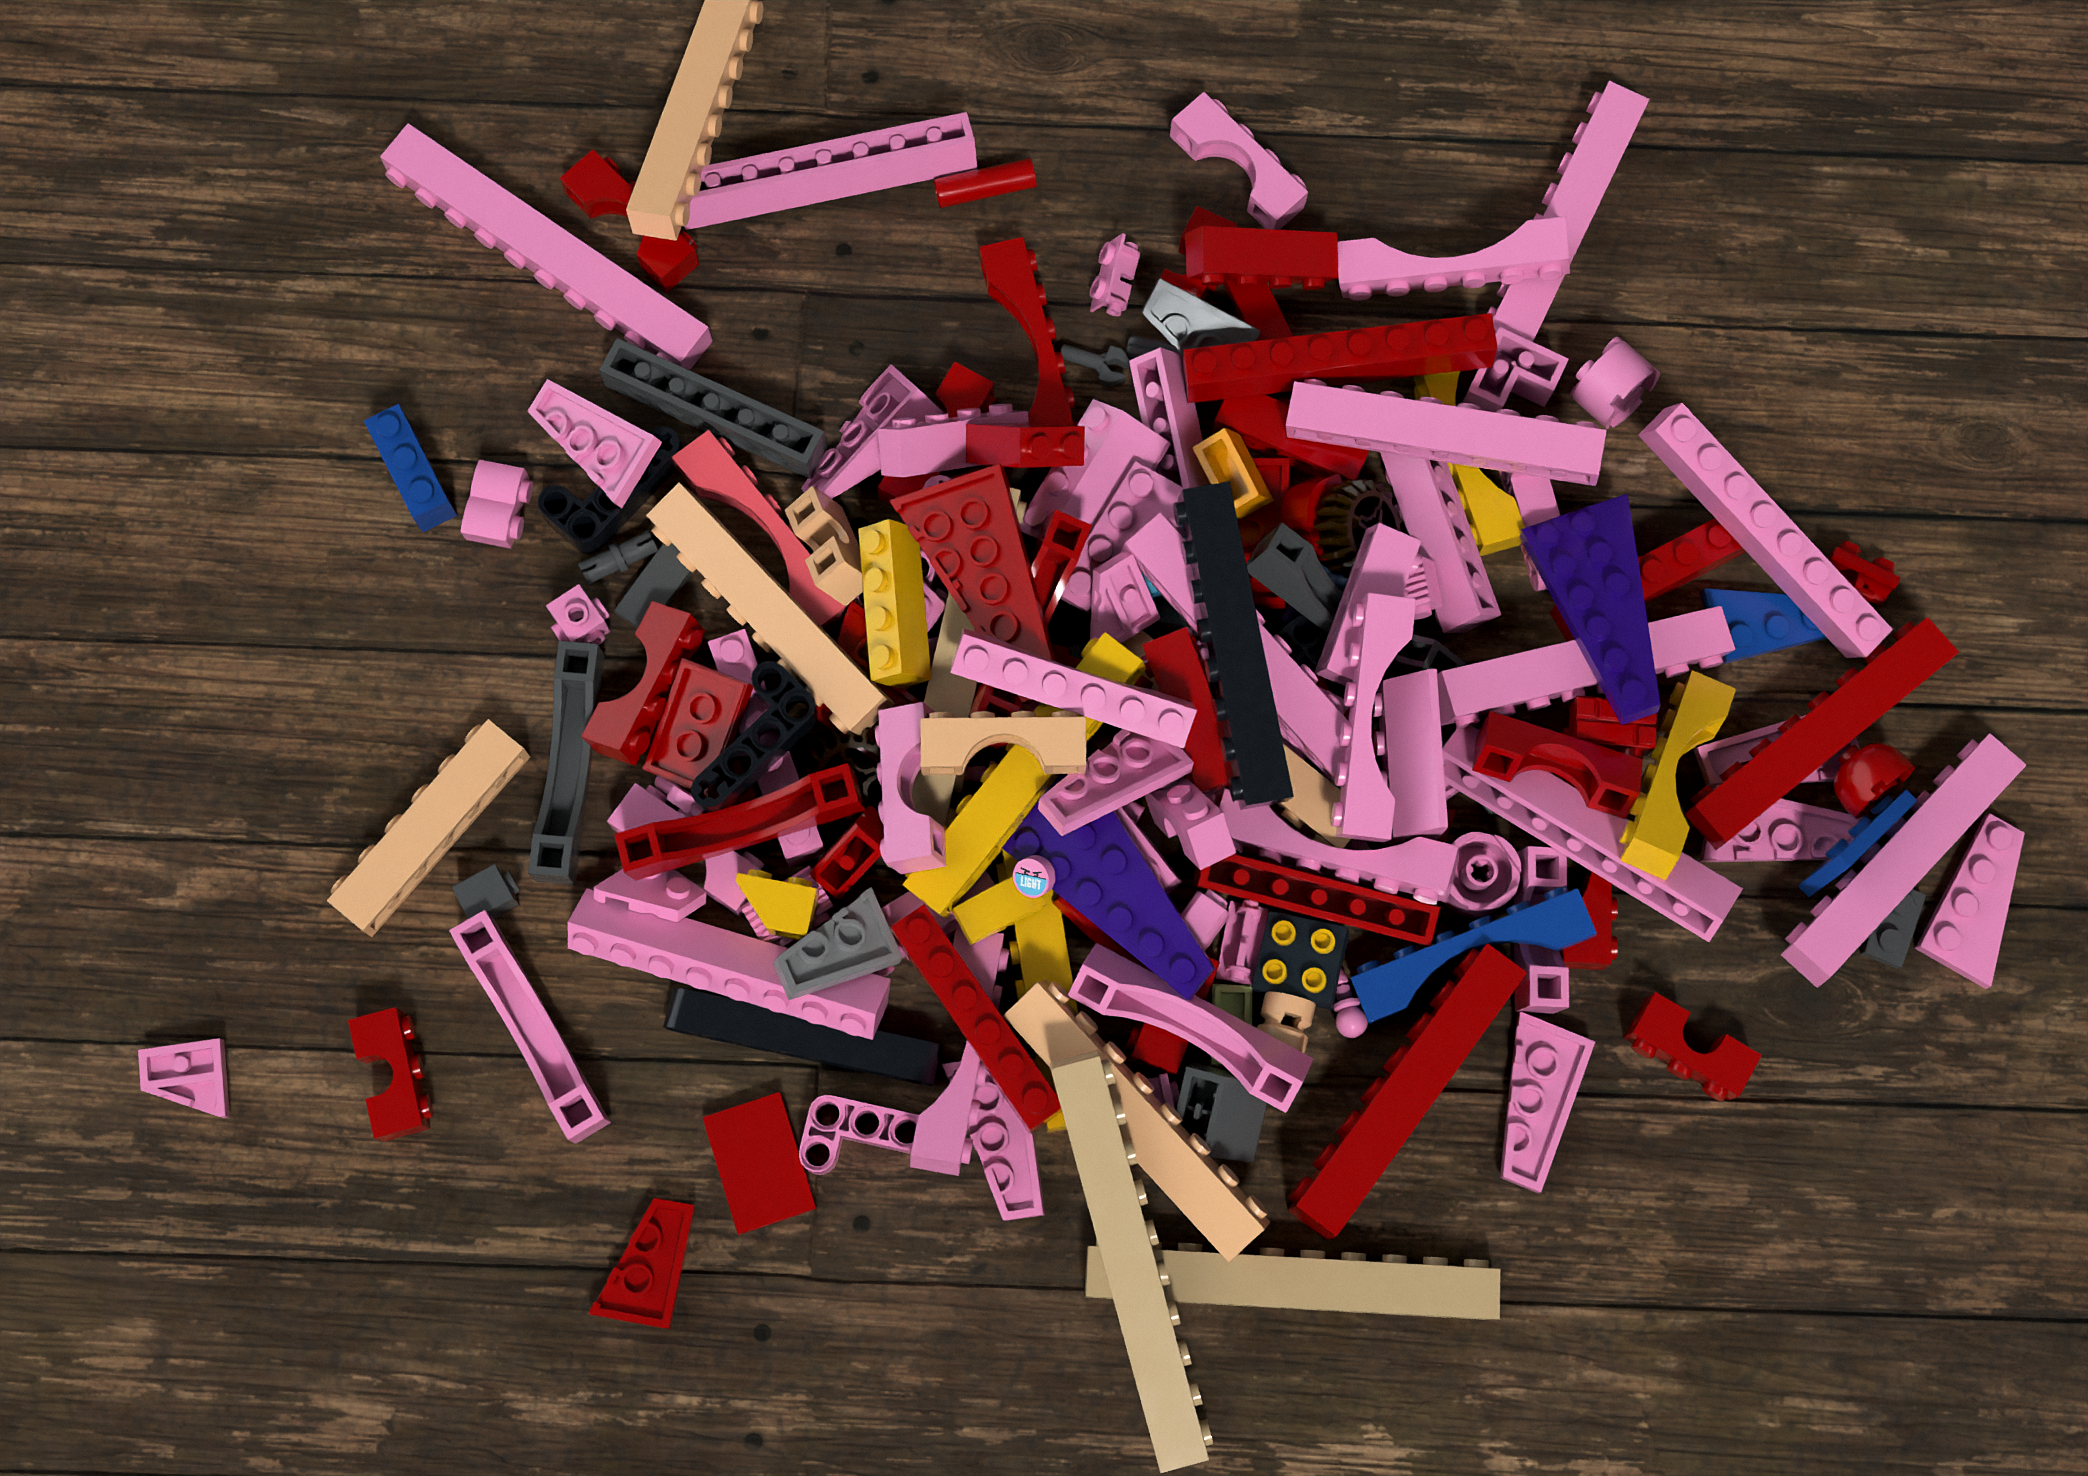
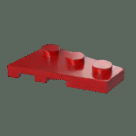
(650, 1271)

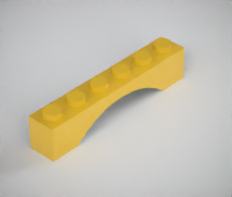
(1489, 510)
(1659, 826)

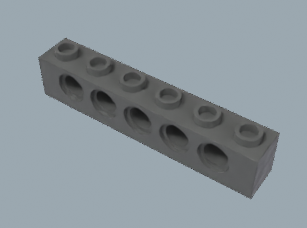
(713, 408)

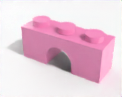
(1197, 821)

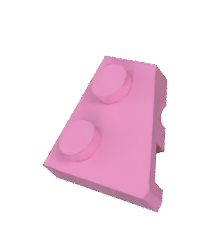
(1120, 599)
(663, 894)
(188, 1075)

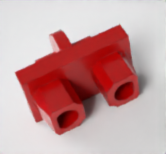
(1872, 579)

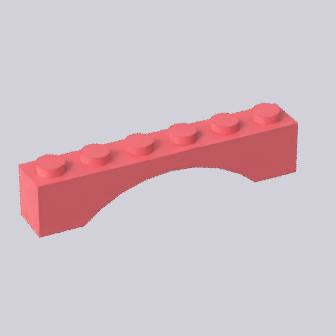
(716, 477)

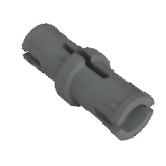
(618, 557)

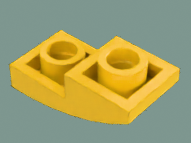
(994, 910)

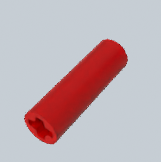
(985, 183)

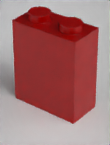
(1025, 444)

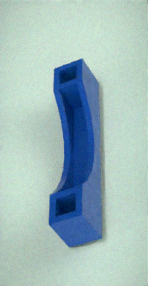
(1550, 924)

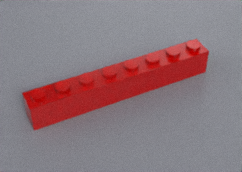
(1340, 357)
(1821, 733)

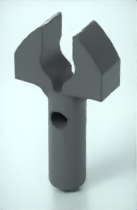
(1099, 363)

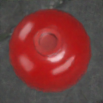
(1869, 776)

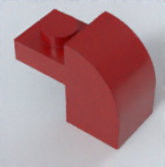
(1301, 504)

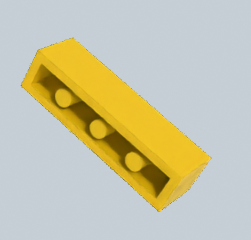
(894, 605)

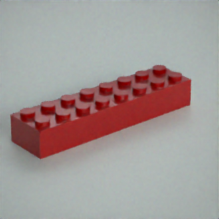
(1407, 1091)

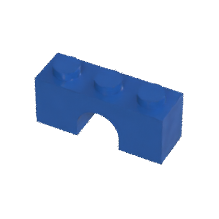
(410, 468)

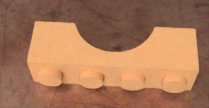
(1054, 741)

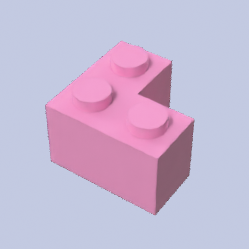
(1517, 368)

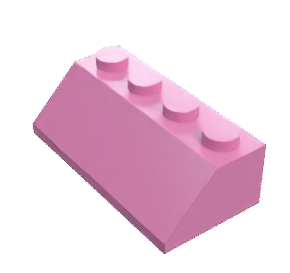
(1110, 449)
(1412, 754)

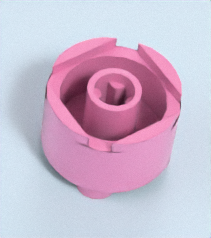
(1614, 383)
(1501, 875)

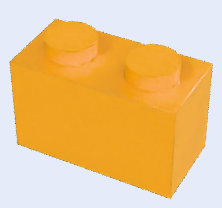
(1228, 459)

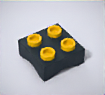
(1301, 958)

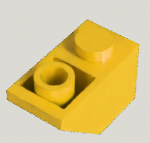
(783, 907)

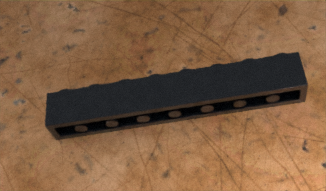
(1234, 646)

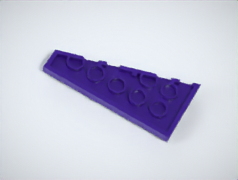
(1597, 586)
(1117, 890)

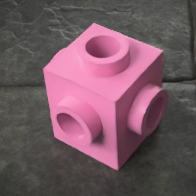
(578, 617)

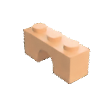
(836, 554)

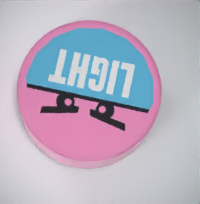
(1034, 876)

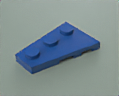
(1761, 622)
(1863, 836)

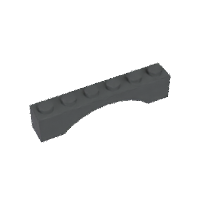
(1293, 572)
(562, 811)

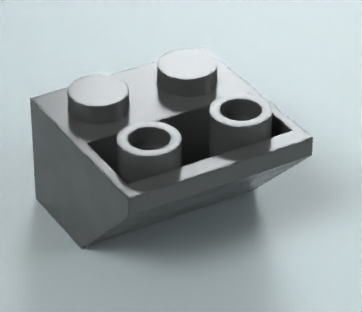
(1221, 1112)

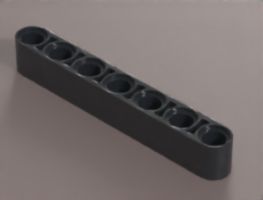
(790, 1036)

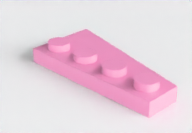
(1132, 507)
(1113, 777)
(1784, 834)
(1542, 1089)
(1005, 1153)

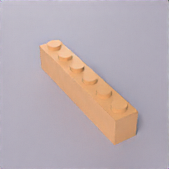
(428, 827)

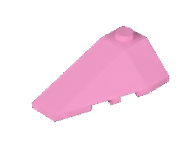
(858, 451)

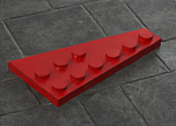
(980, 555)

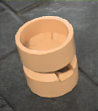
(1292, 1008)

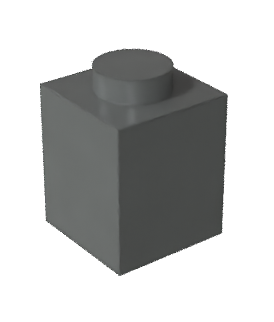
(488, 891)

